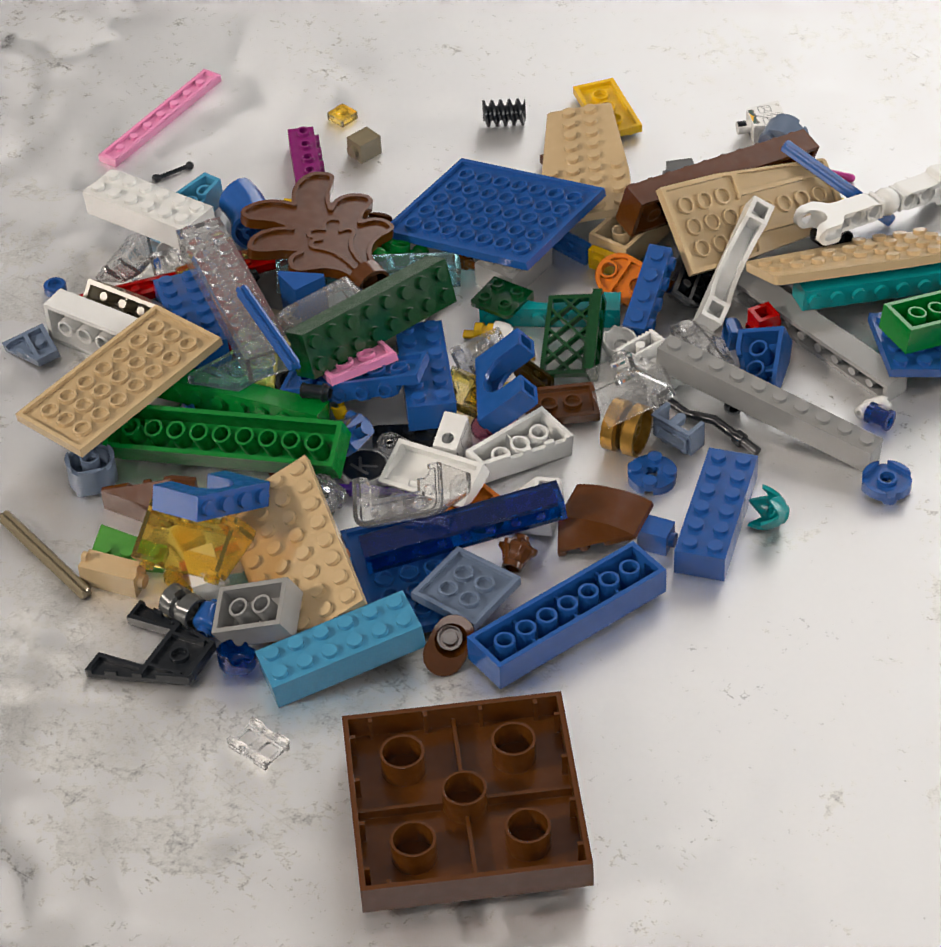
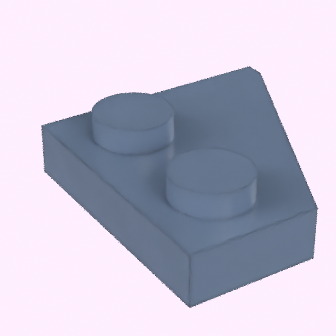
(33, 346)

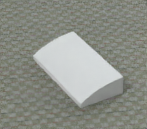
(410, 462)

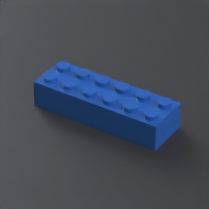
(184, 298)
(435, 391)
(716, 514)

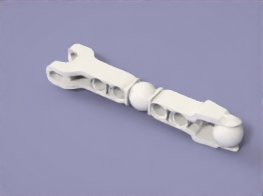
(862, 209)

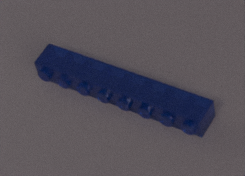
(463, 527)

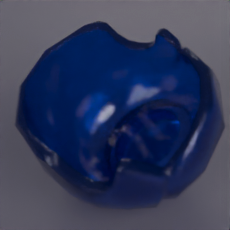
(236, 659)

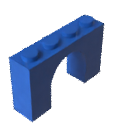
(498, 403)
(225, 495)

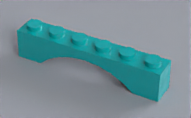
(534, 313)

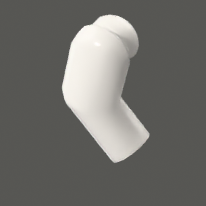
(880, 400)

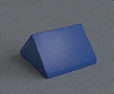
(298, 285)

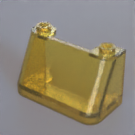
(193, 548)

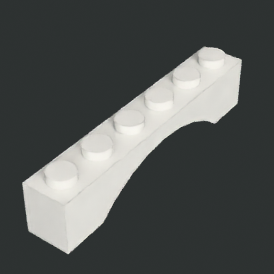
(739, 247)

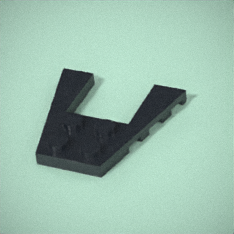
(173, 661)

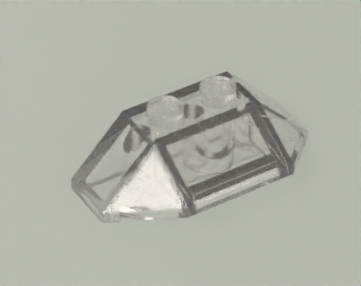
(128, 261)

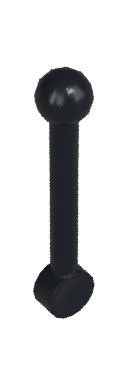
(157, 178)

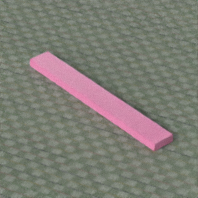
(159, 118)

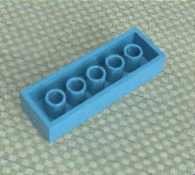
(341, 648)

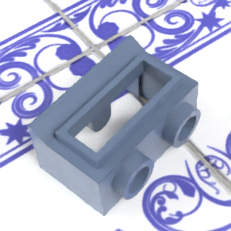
(672, 433)

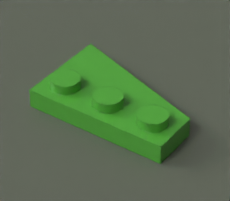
(118, 544)

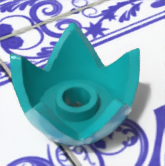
(771, 509)

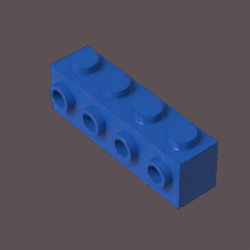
(650, 289)

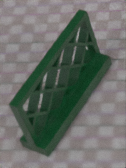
(593, 333)

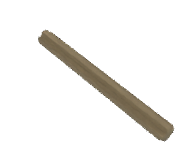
(45, 555)

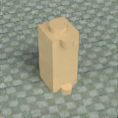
(112, 573)

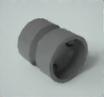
(180, 604)

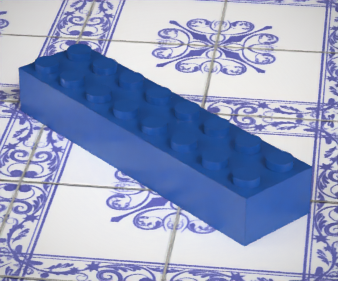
(566, 614)

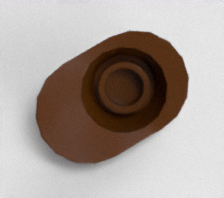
(447, 645)

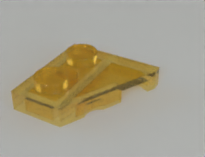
(465, 391)

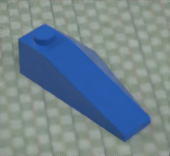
(765, 352)

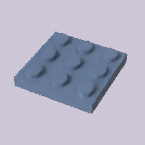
(466, 587)

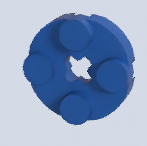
(652, 463)
(887, 492)

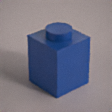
(657, 535)

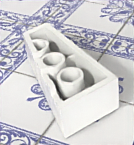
(523, 445)

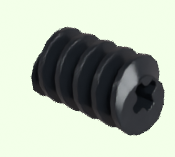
(504, 112)

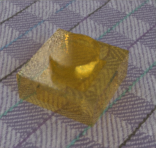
(342, 115)

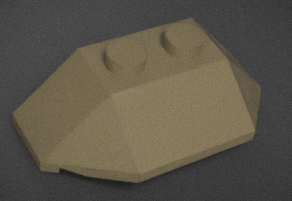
(118, 298)

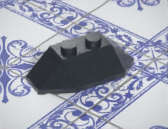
(686, 289)

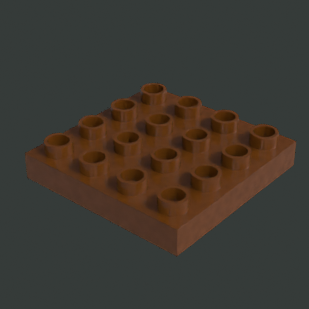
(465, 802)

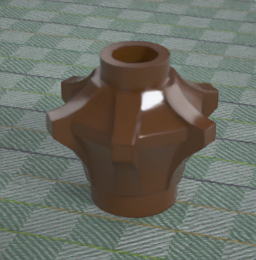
(516, 552)

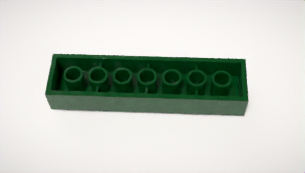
(371, 316)

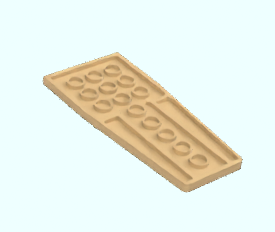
(588, 149)
(708, 208)
(851, 258)

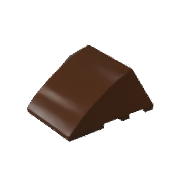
(601, 516)

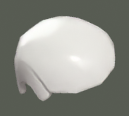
(615, 338)

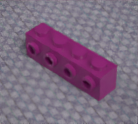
(305, 151)

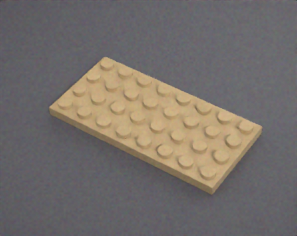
(118, 380)
(302, 543)

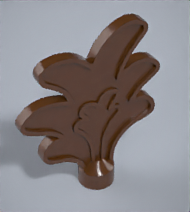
(319, 233)

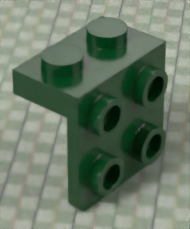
(501, 298)

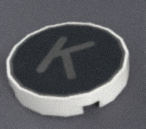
(365, 464)

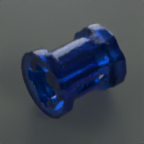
(879, 416)

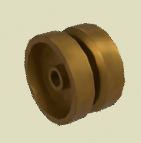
(628, 435)

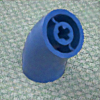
(232, 200)

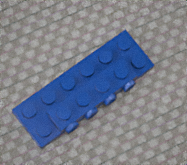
(381, 382)

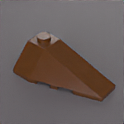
(134, 499)

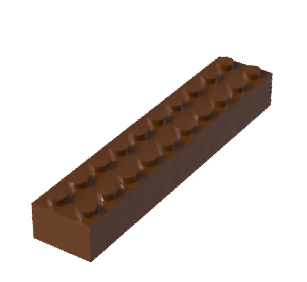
(641, 207)

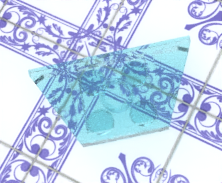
(221, 374)

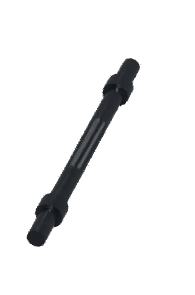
(737, 436)

